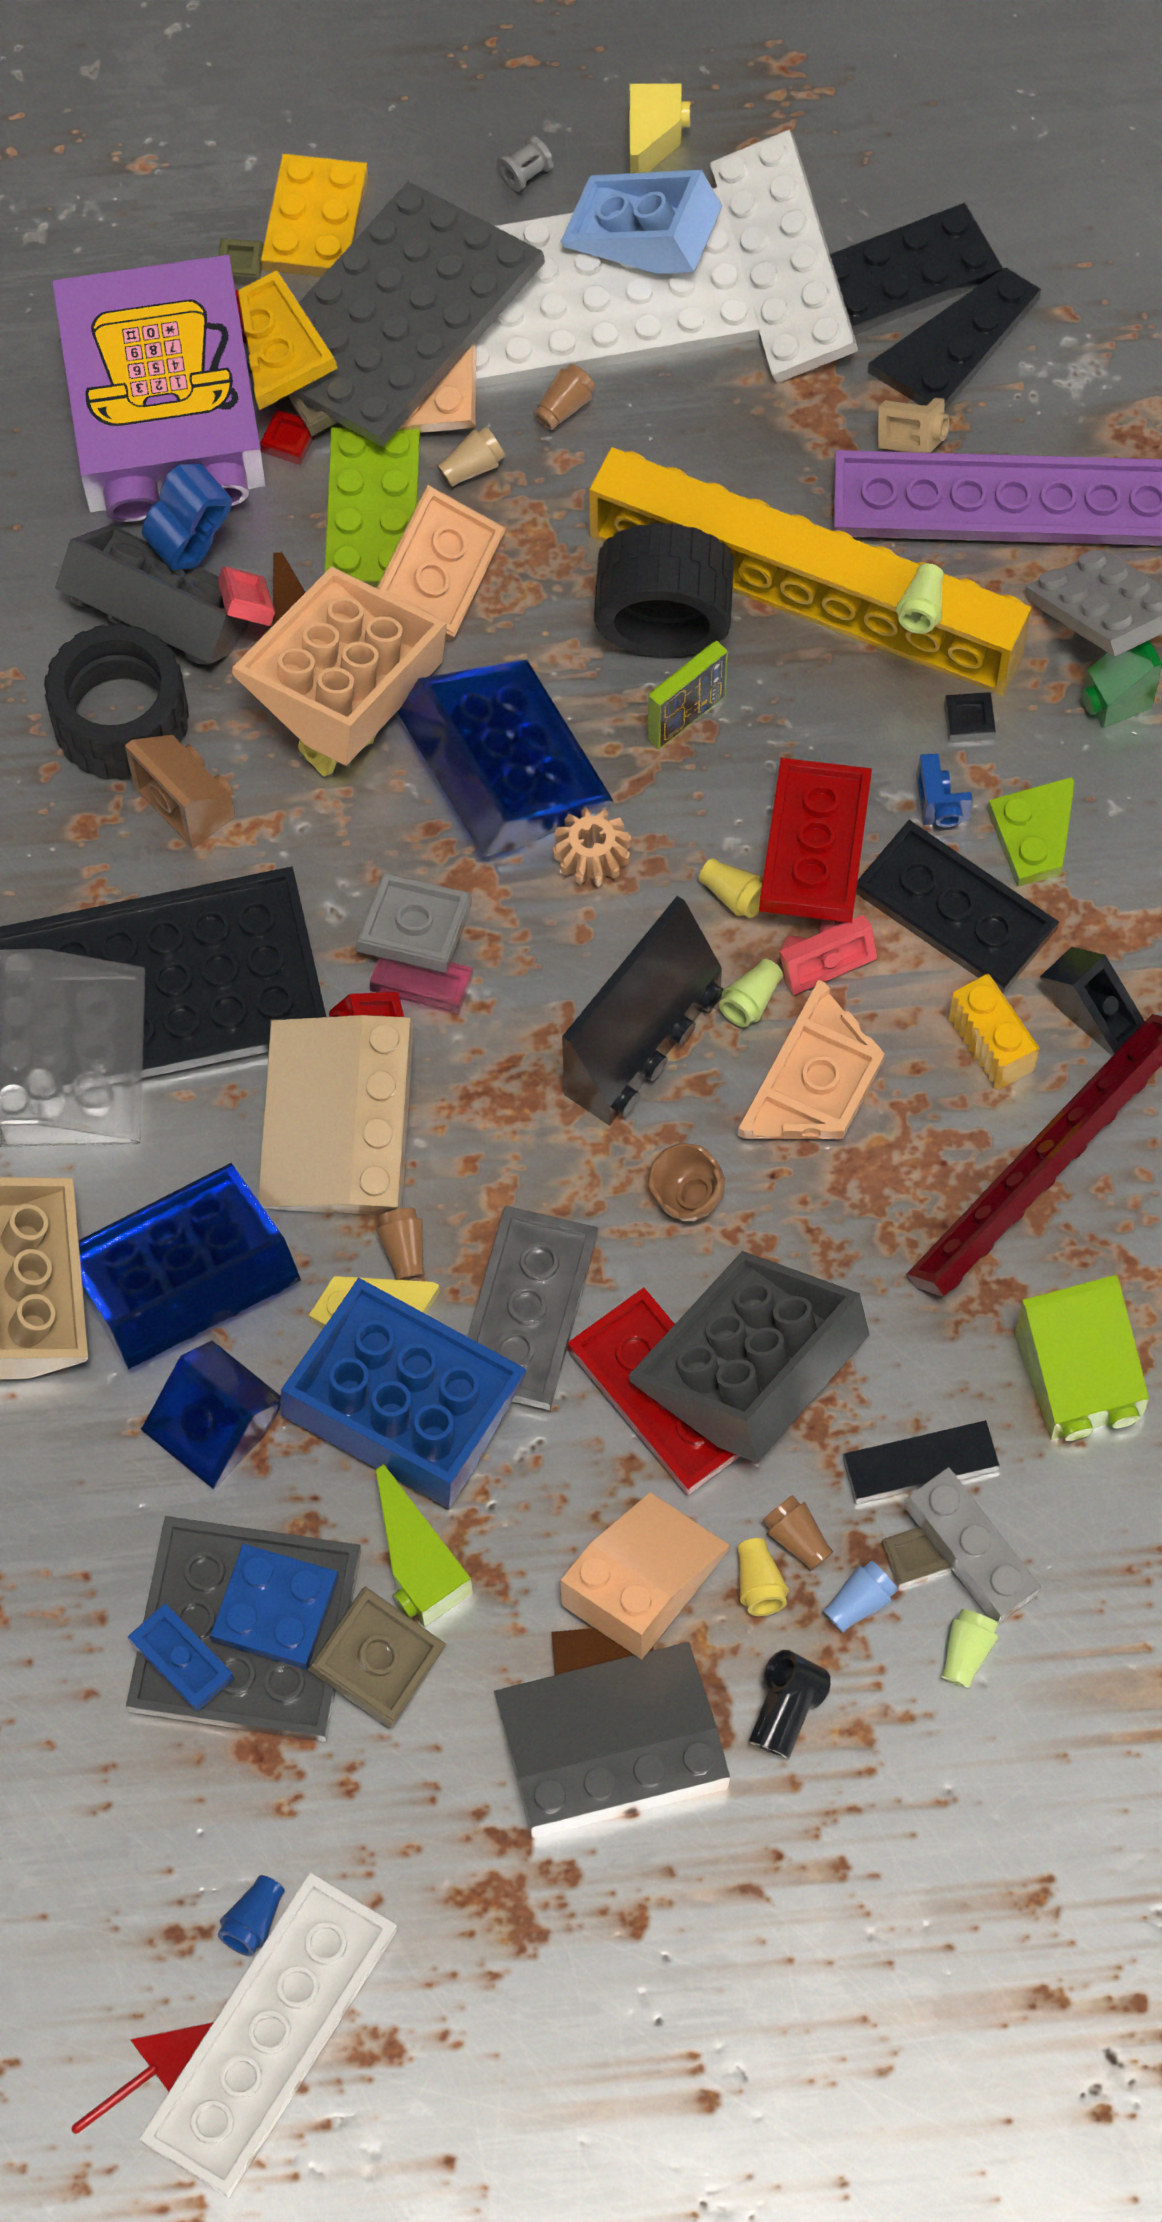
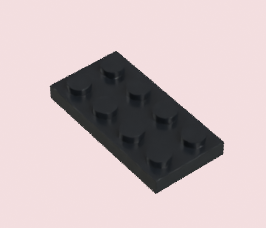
(913, 267)

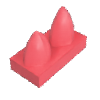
(828, 954)

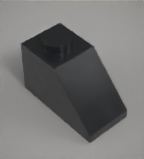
(1093, 997)

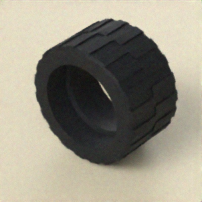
(664, 590)
(103, 656)

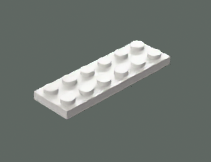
(784, 257)
(268, 2035)

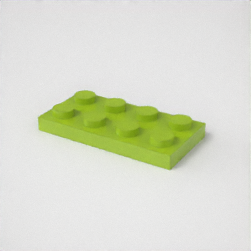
(369, 500)

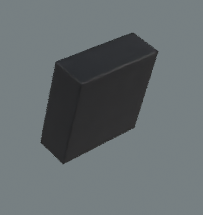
(970, 717)

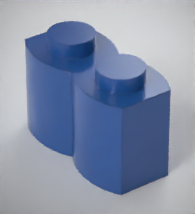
(186, 516)

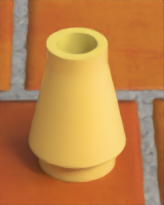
(733, 886)
(760, 1580)

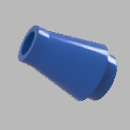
(251, 1917)

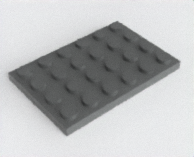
(408, 307)

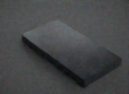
(955, 906)

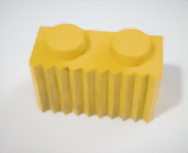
(993, 1032)

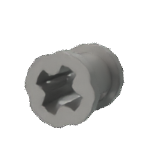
(511, 166)

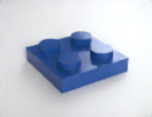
(274, 1606)

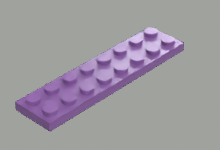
(998, 497)

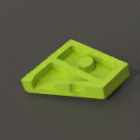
(1034, 829)

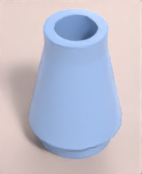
(861, 1596)

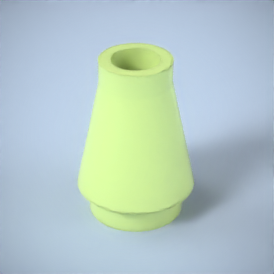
(922, 602)
(749, 995)
(968, 1646)

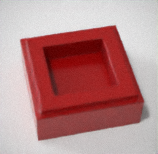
(286, 438)

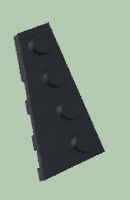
(957, 342)

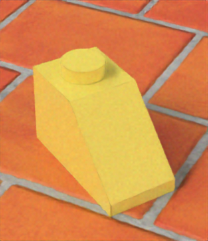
(655, 123)

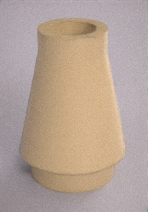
(472, 457)

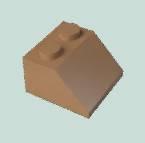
(180, 787)

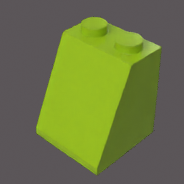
(1082, 1358)

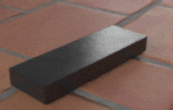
(915, 1461)

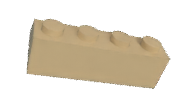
(39, 1278)

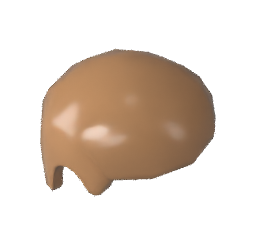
(686, 1181)

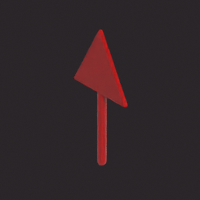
(166, 2056)

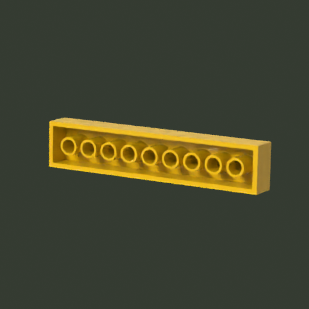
(818, 571)

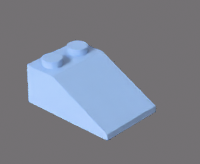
(645, 219)

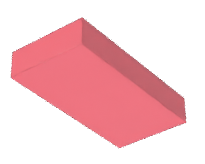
(246, 596)

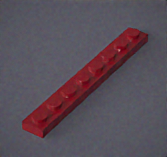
(1041, 1162)

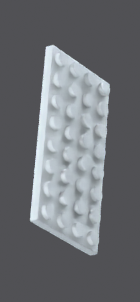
(612, 313)

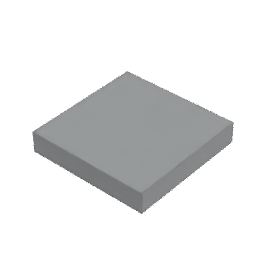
(414, 922)

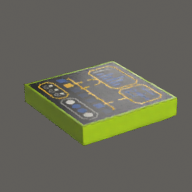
(687, 694)

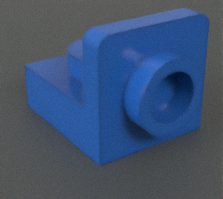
(935, 795)

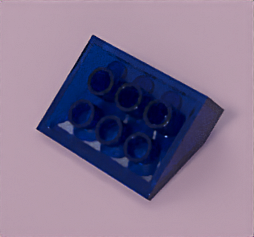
(502, 754)
(183, 1265)

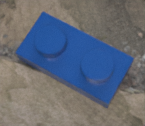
(181, 1657)

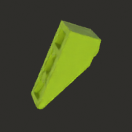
(423, 1567)

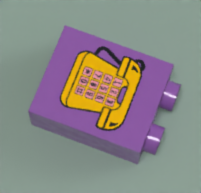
(157, 381)

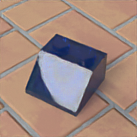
(211, 1412)

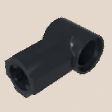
(793, 1689)

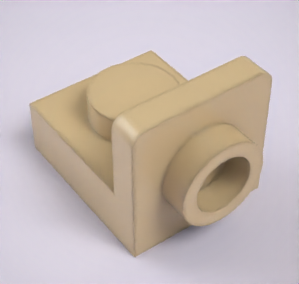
(912, 426)

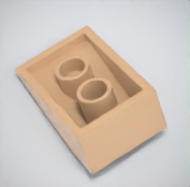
(641, 1573)

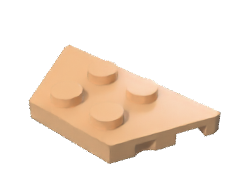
(816, 1076)

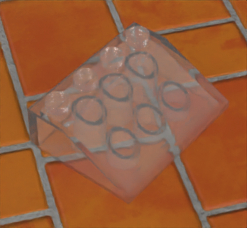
(70, 1049)

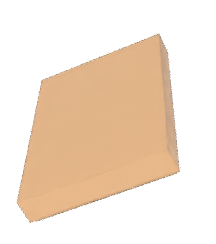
(441, 558)

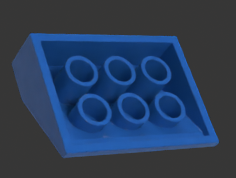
(401, 1392)

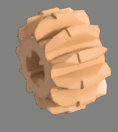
(608, 848)

